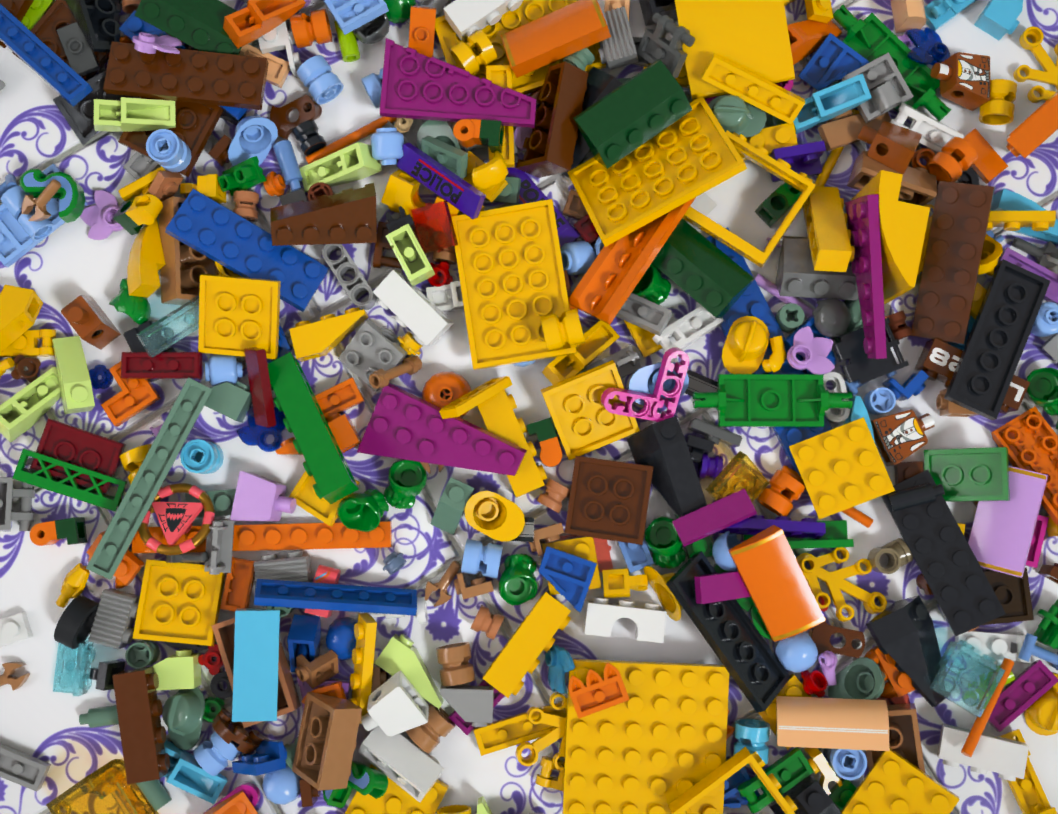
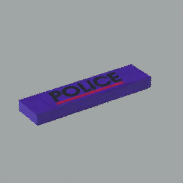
(441, 180)
(531, 193)

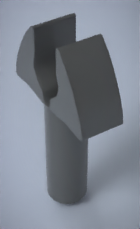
(1039, 253)
(188, 557)

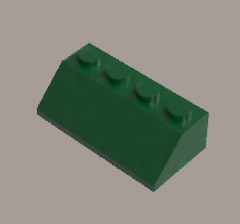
(192, 22)
(632, 114)
(702, 270)

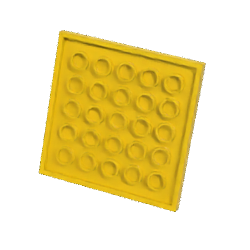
(651, 746)

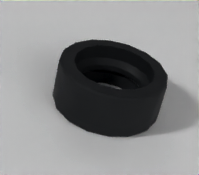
(76, 622)

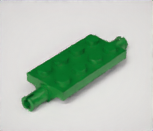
(873, 40)
(771, 400)

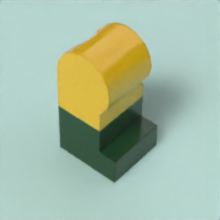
(137, 212)

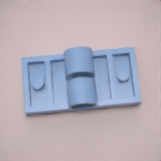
(355, 13)
(18, 233)

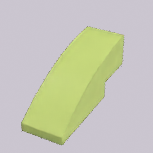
(133, 115)

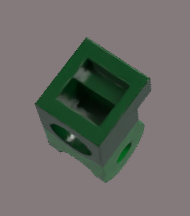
(777, 203)

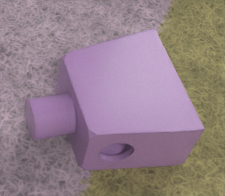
(260, 499)

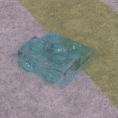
(967, 677)

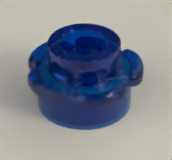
(107, 377)

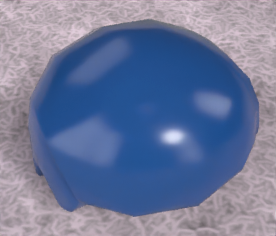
(341, 637)

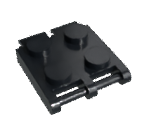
(864, 368)

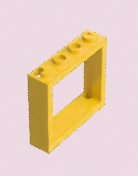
(778, 168)
(725, 771)

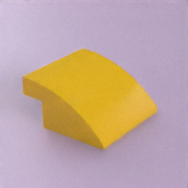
(740, 30)
(901, 233)

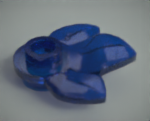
(928, 47)
(256, 435)

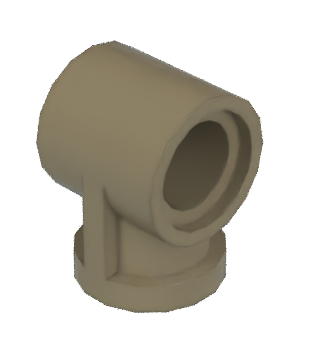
(897, 553)

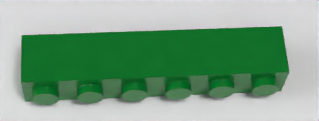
(310, 429)

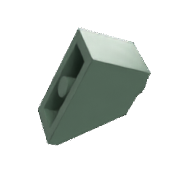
(230, 400)
(452, 505)

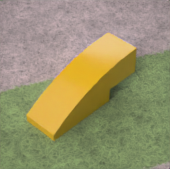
(145, 261)
(596, 342)

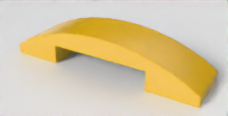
(1028, 791)

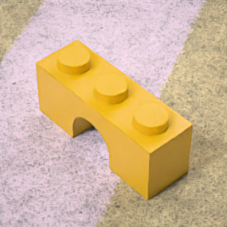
(403, 192)

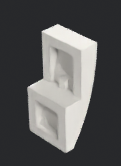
(446, 296)

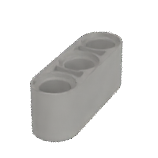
(343, 265)

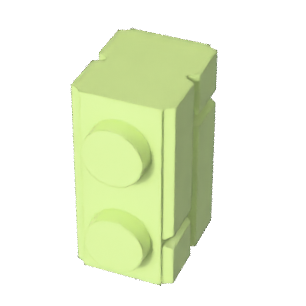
(410, 255)

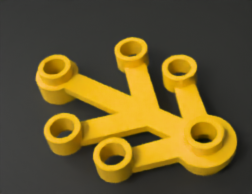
(1050, 75)
(836, 583)
(547, 739)

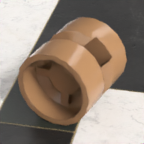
(455, 664)
(428, 734)

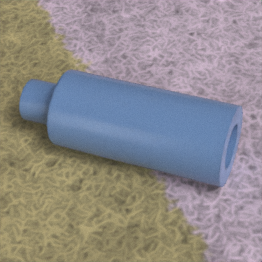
(288, 164)

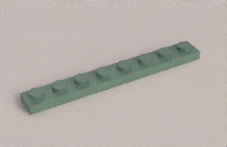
(149, 479)

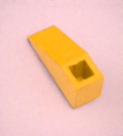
(17, 313)
(321, 337)

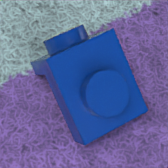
(910, 387)

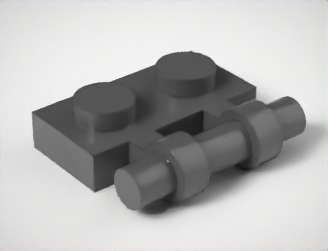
(656, 46)

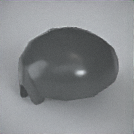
(374, 30)
(831, 317)

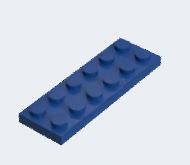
(245, 248)

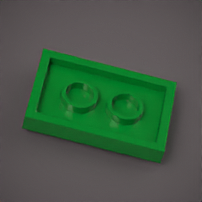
(970, 473)

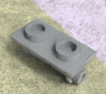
(625, 360)
(219, 547)

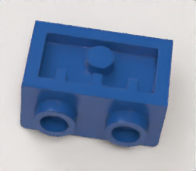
(268, 758)

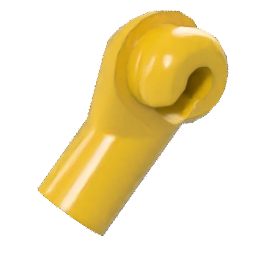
(777, 357)

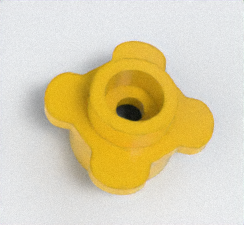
(409, 344)

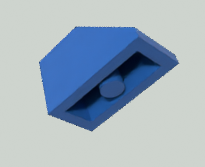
(304, 638)

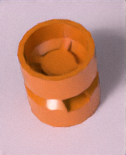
(311, 28)
(953, 159)
(781, 503)

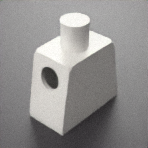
(395, 707)

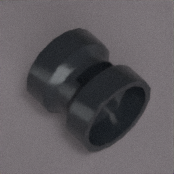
(308, 136)

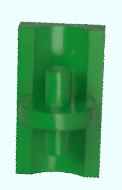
(242, 176)
(1048, 627)

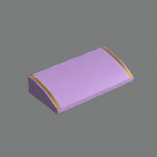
(1006, 528)

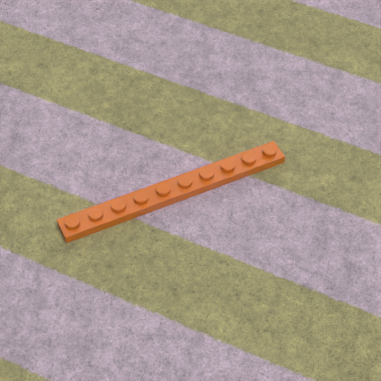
(285, 537)

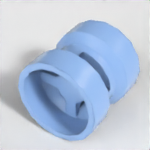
(883, 398)

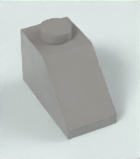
(471, 702)

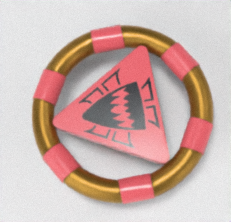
(177, 519)

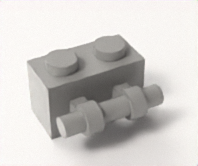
(7, 494)

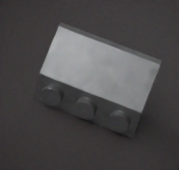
(798, 278)

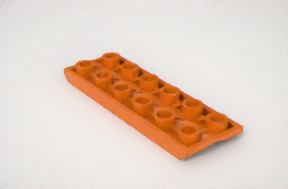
(622, 266)
(1033, 447)

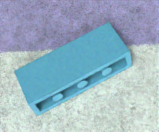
(255, 665)

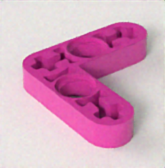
(652, 401)

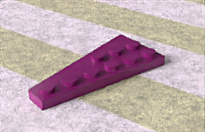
(439, 91)
(867, 266)
(415, 431)

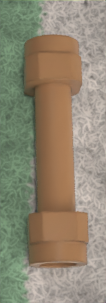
(381, 378)

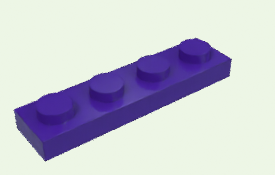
(806, 528)

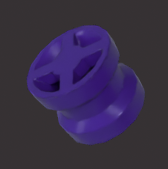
(710, 466)

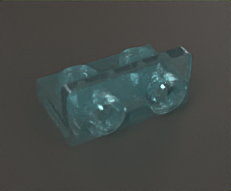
(74, 668)

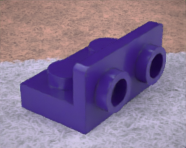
(801, 157)

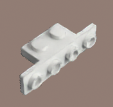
(280, 39)

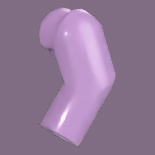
(828, 663)

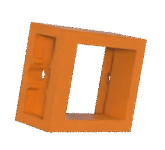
(1035, 128)

